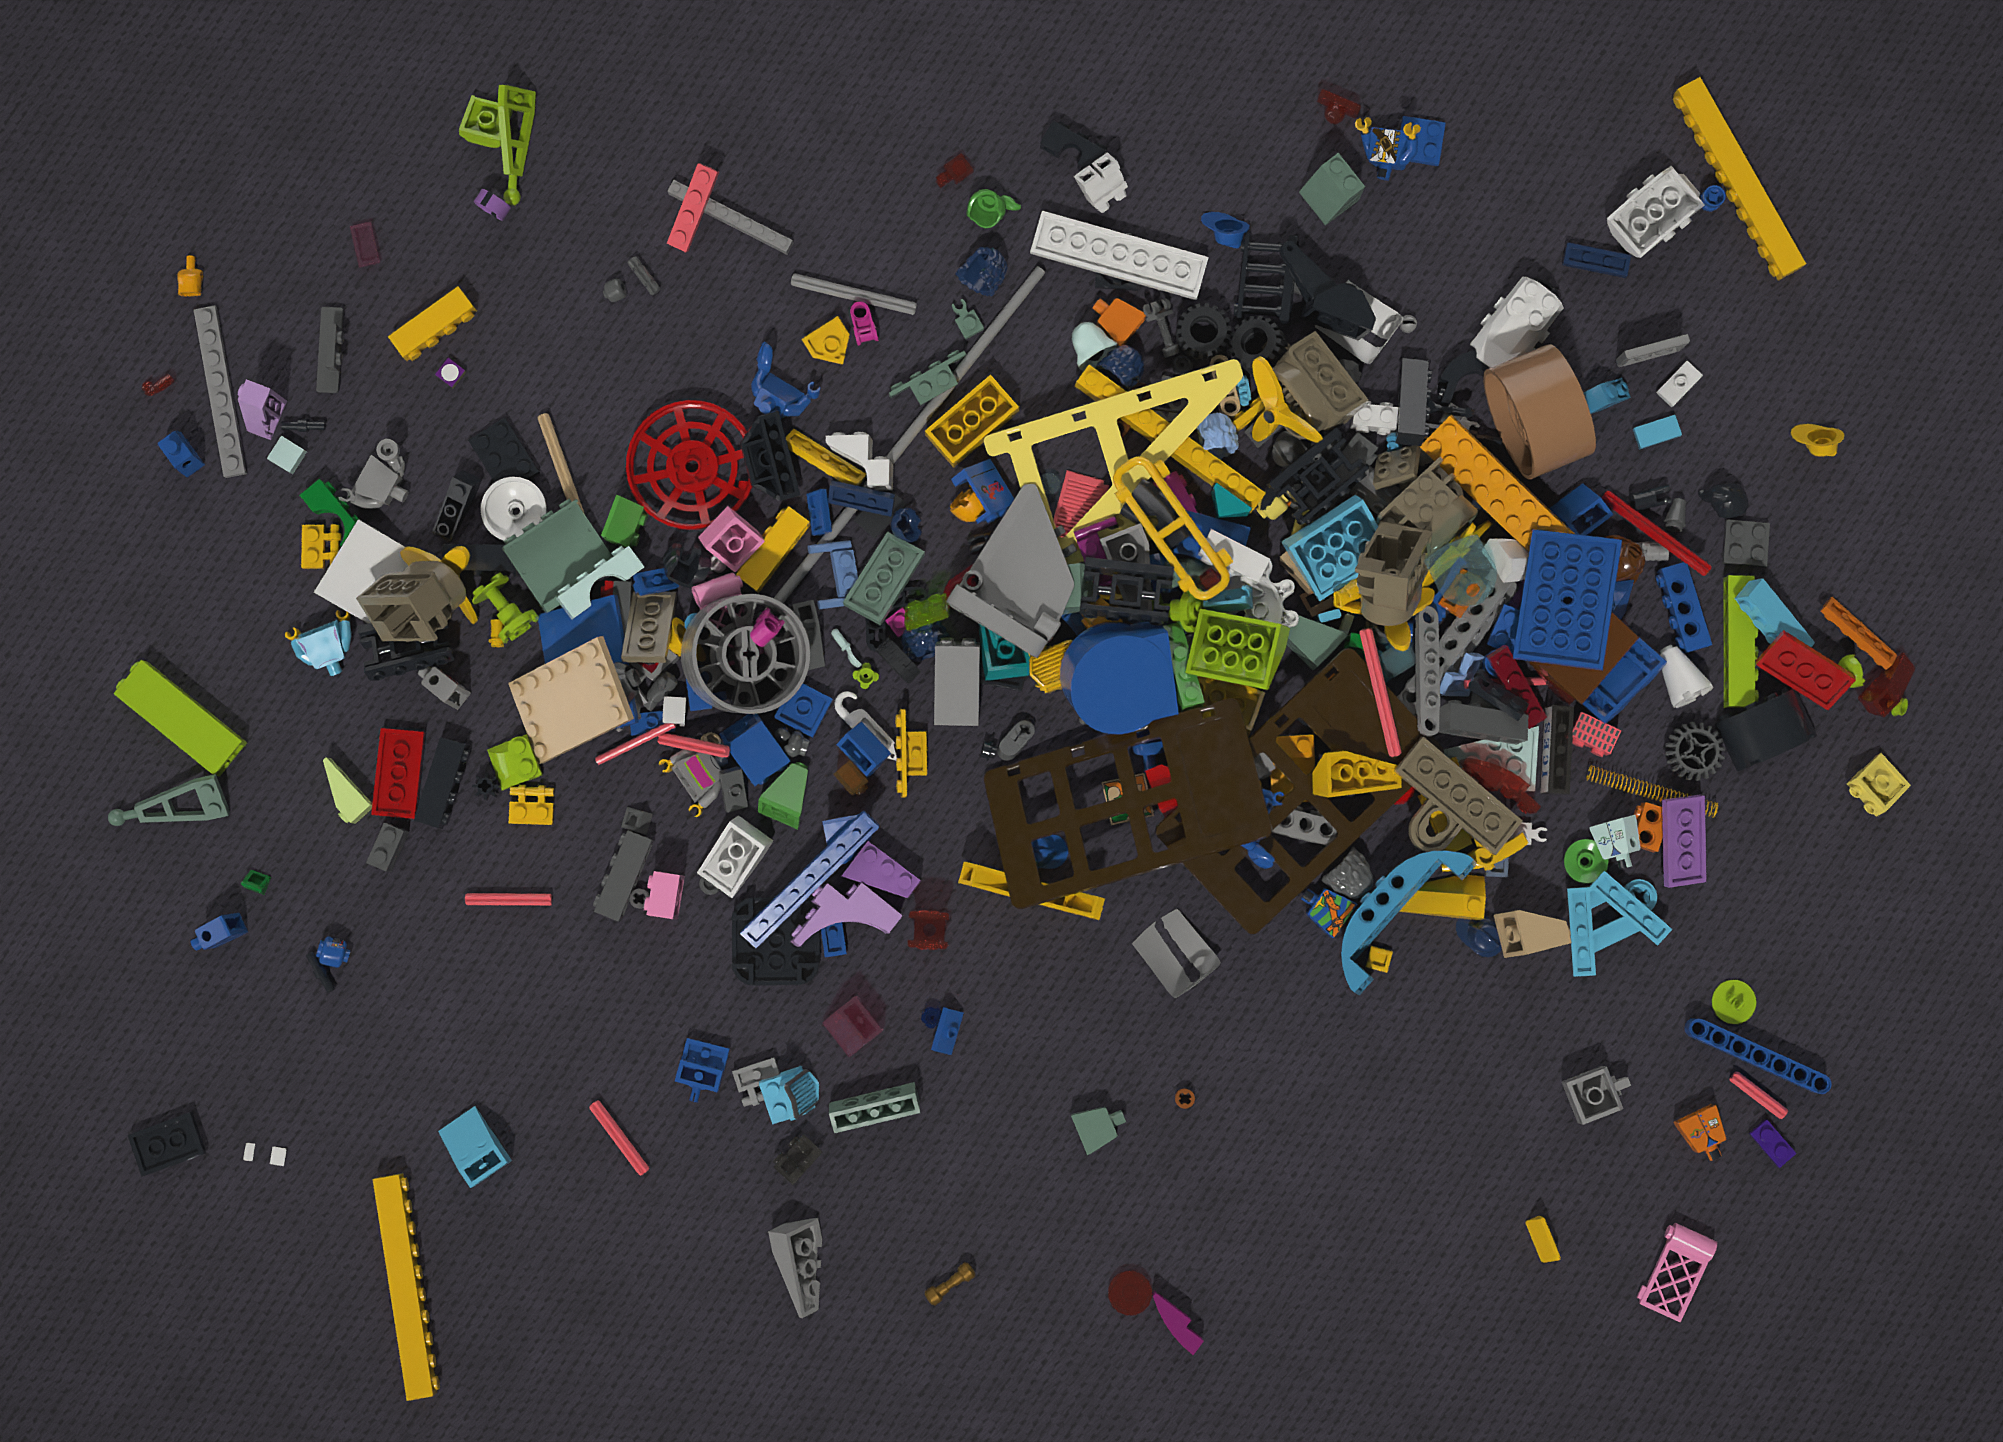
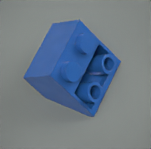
(1581, 510)
(863, 749)

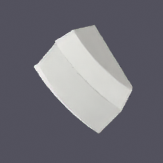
(1508, 558)

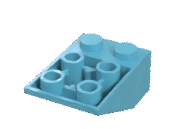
(474, 1147)

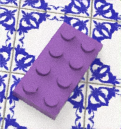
(1684, 840)

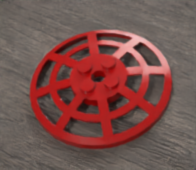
(678, 459)

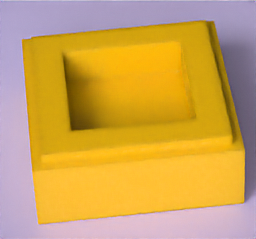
(1379, 959)

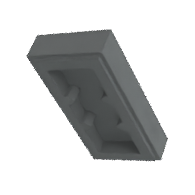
(733, 789)

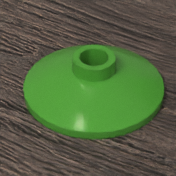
(1595, 866)

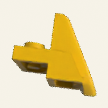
(1047, 666)

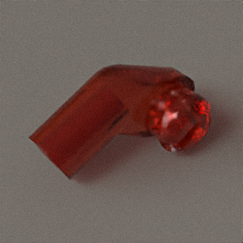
(160, 385)

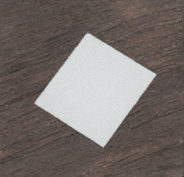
(358, 565)

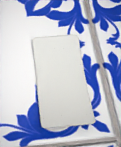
(277, 1156)

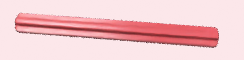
(1380, 692)

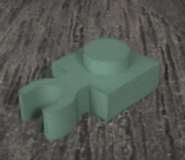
(968, 321)

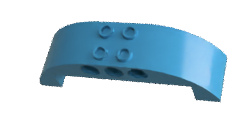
(1415, 873)

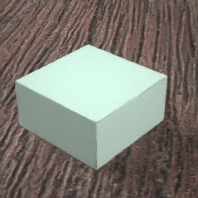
(286, 455)

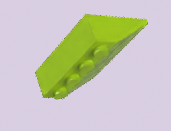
(1236, 649)

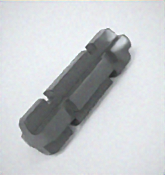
(643, 275)

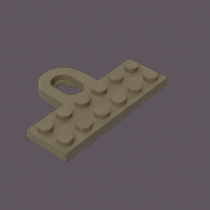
(1458, 797)

